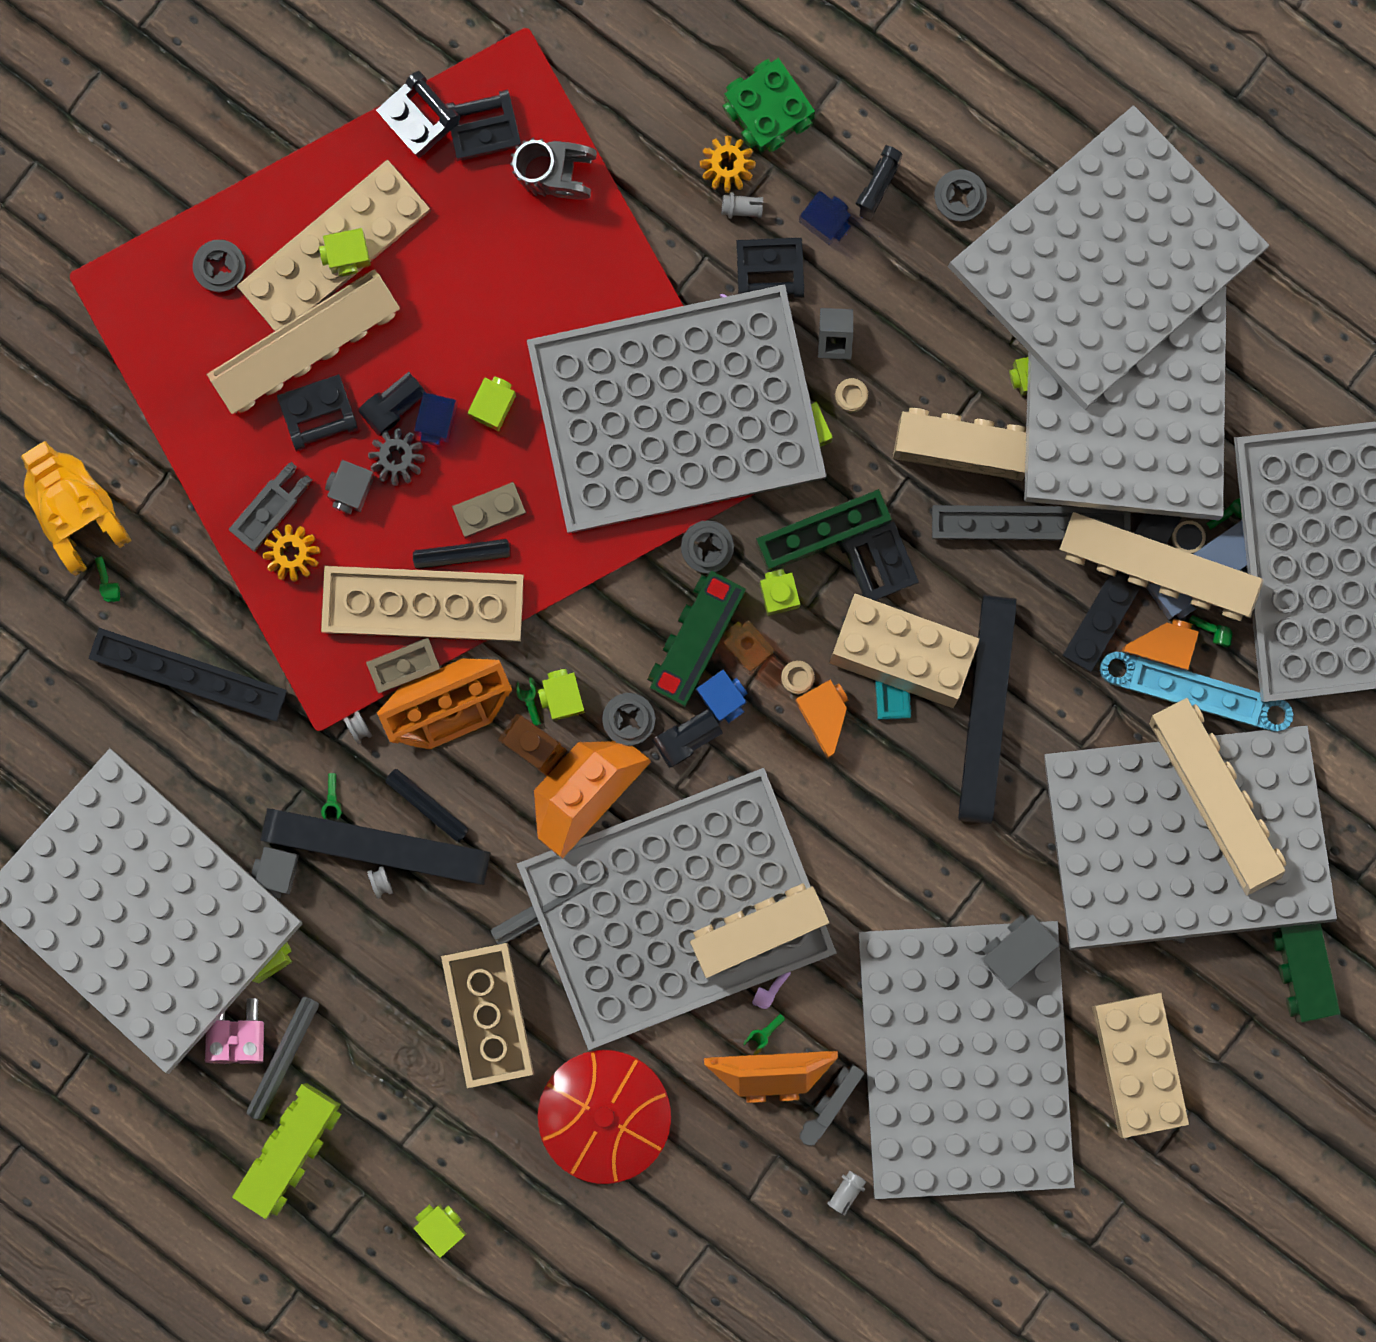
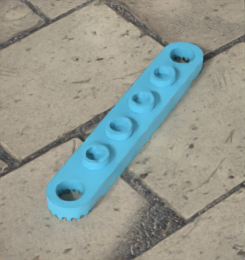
(1207, 693)

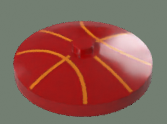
(604, 1116)

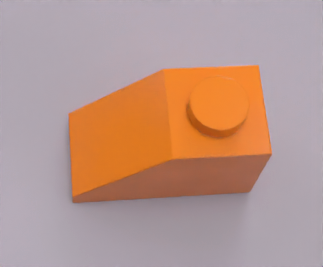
(1167, 644)
(824, 714)

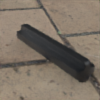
(461, 553)
(427, 805)

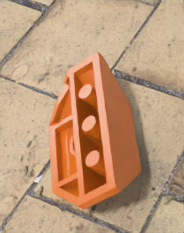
(445, 703)
(583, 790)
(771, 1073)

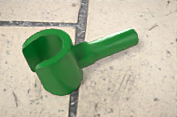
(1234, 508)
(109, 591)
(1222, 635)
(528, 697)
(331, 797)
(761, 1036)

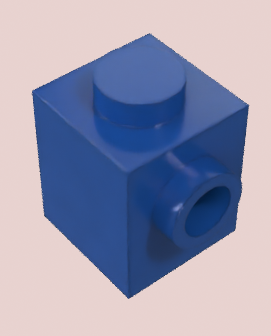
(723, 697)

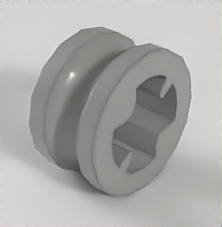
(358, 727)
(380, 882)

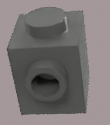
(835, 333)
(349, 487)
(275, 871)

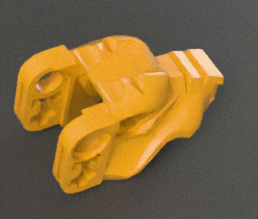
(66, 501)

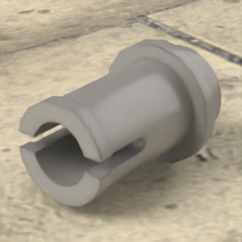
(742, 206)
(847, 1192)

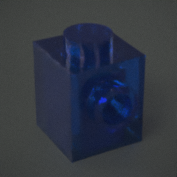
(826, 218)
(435, 419)

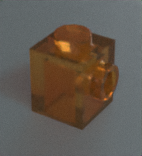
(747, 645)

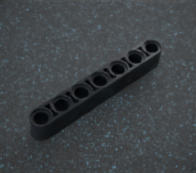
(987, 709)
(375, 846)

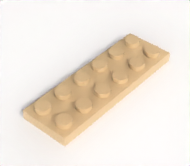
(295, 275)
(422, 603)

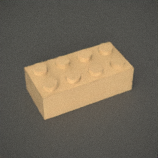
(960, 444)
(904, 651)
(759, 931)
(487, 1015)
(1140, 1065)

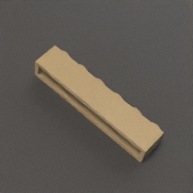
(303, 342)
(1161, 565)
(1217, 796)

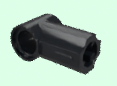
(386, 408)
(681, 741)

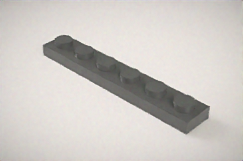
(1014, 522)

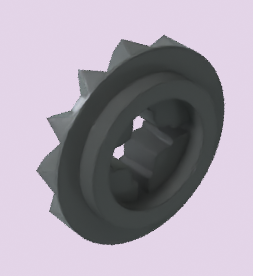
(963, 181)
(215, 251)
(714, 559)
(612, 720)

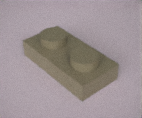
(489, 510)
(403, 665)

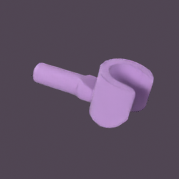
(765, 998)

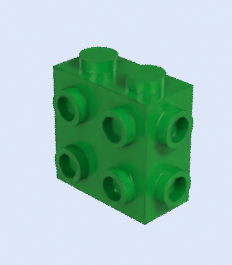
(768, 106)

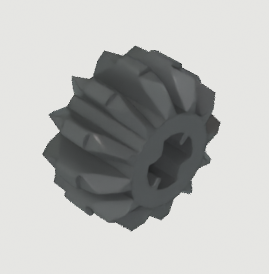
(408, 458)

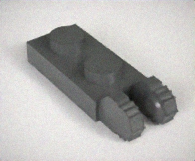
(268, 509)
(830, 1106)

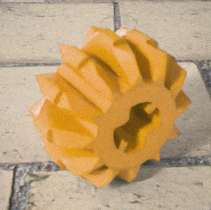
(740, 165)
(283, 561)

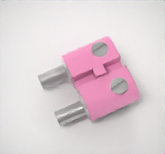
(236, 1041)

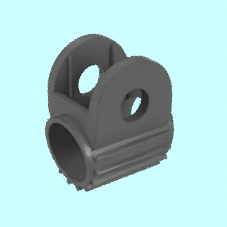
(559, 175)

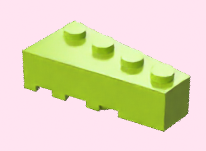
(287, 1150)

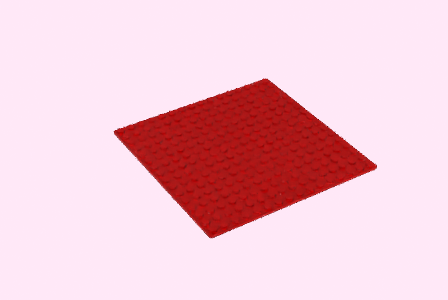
(470, 294)

